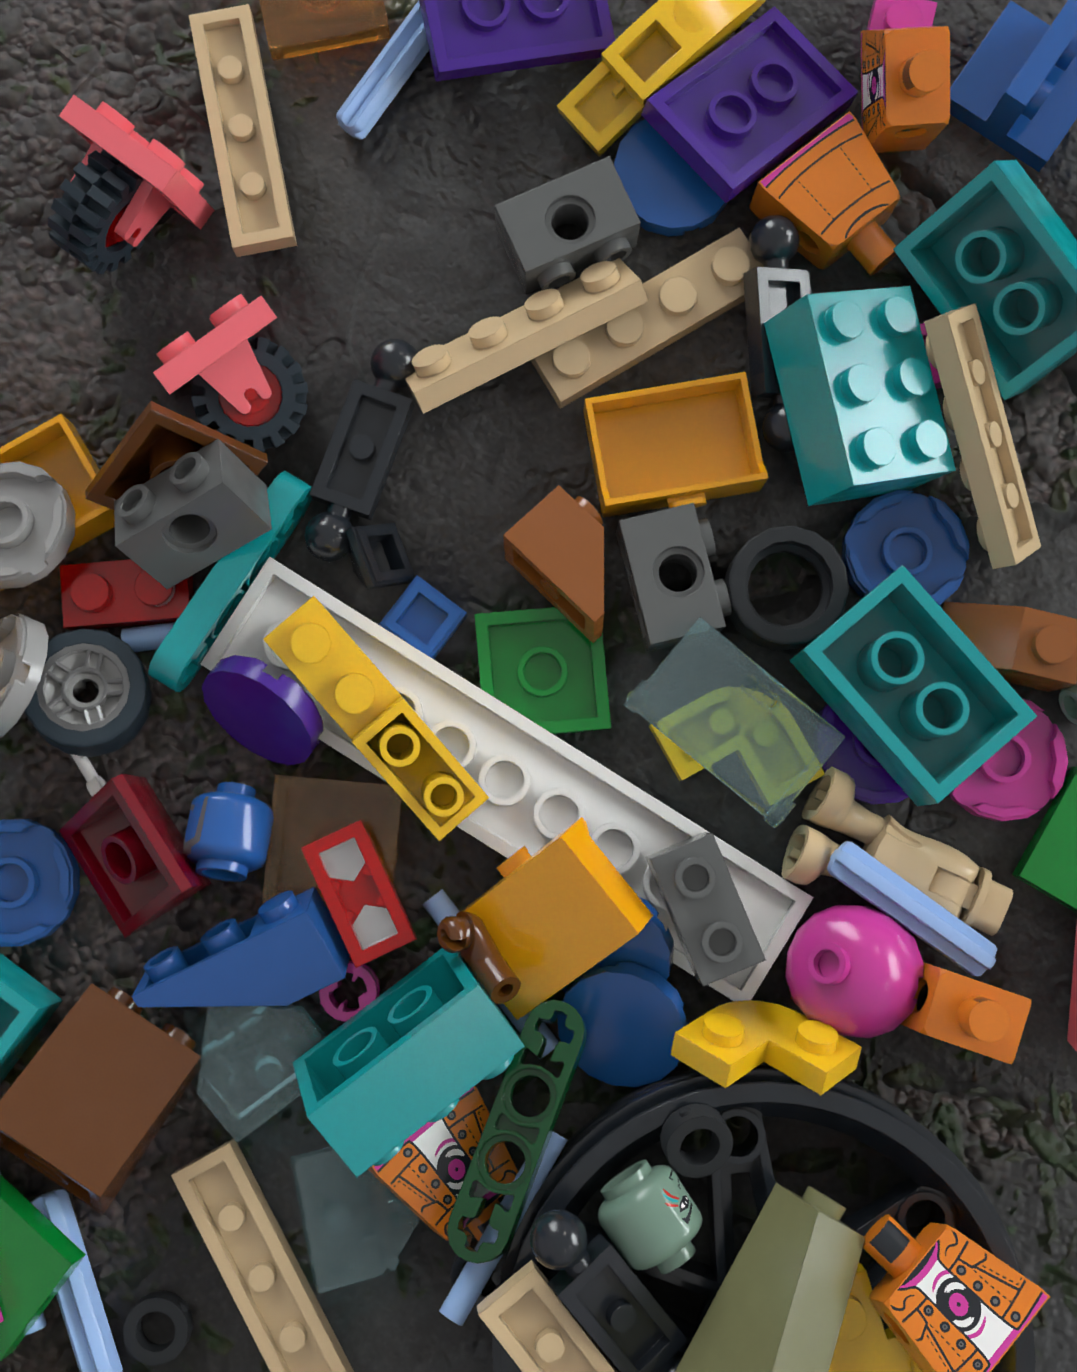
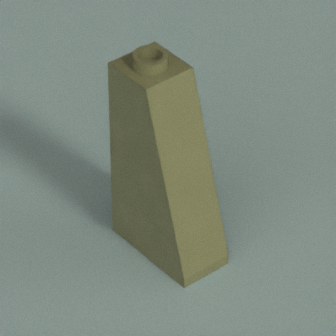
(782, 1292)

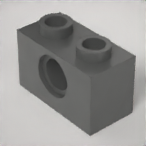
(587, 198)
(191, 514)
(666, 538)
(705, 908)

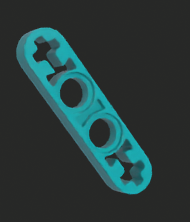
(218, 596)

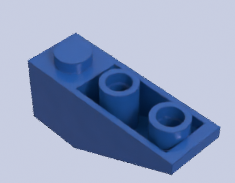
(258, 962)

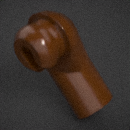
(479, 952)

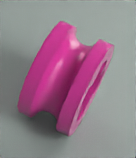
(340, 1011)

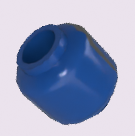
(228, 832)

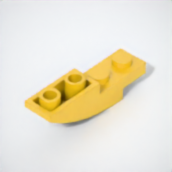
(645, 60)
(376, 718)

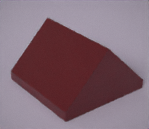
(132, 853)

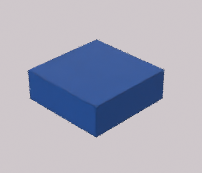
(424, 618)

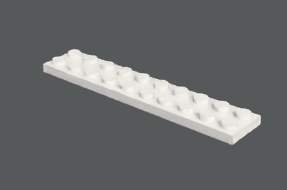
(529, 774)

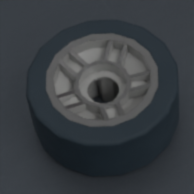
(115, 713)

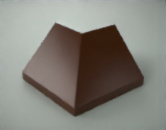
(154, 446)

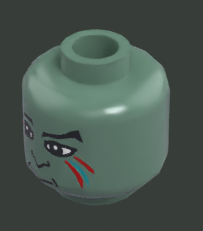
(650, 1217)

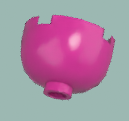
(854, 970)

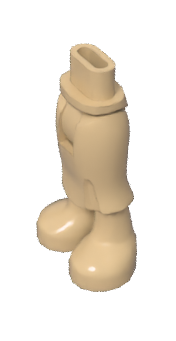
(925, 863)

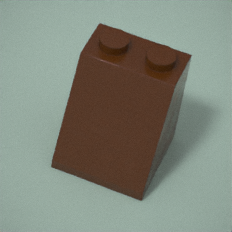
(96, 1095)

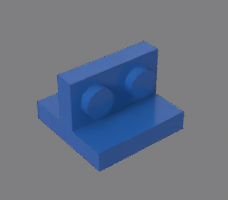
(1022, 84)

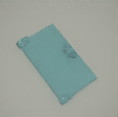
(724, 721)

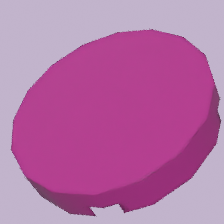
(1019, 775)

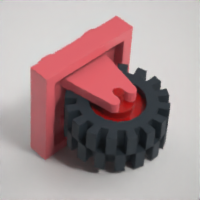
(119, 189)
(239, 380)

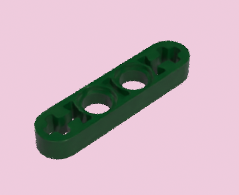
(528, 1133)

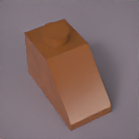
(562, 556)
(1021, 642)

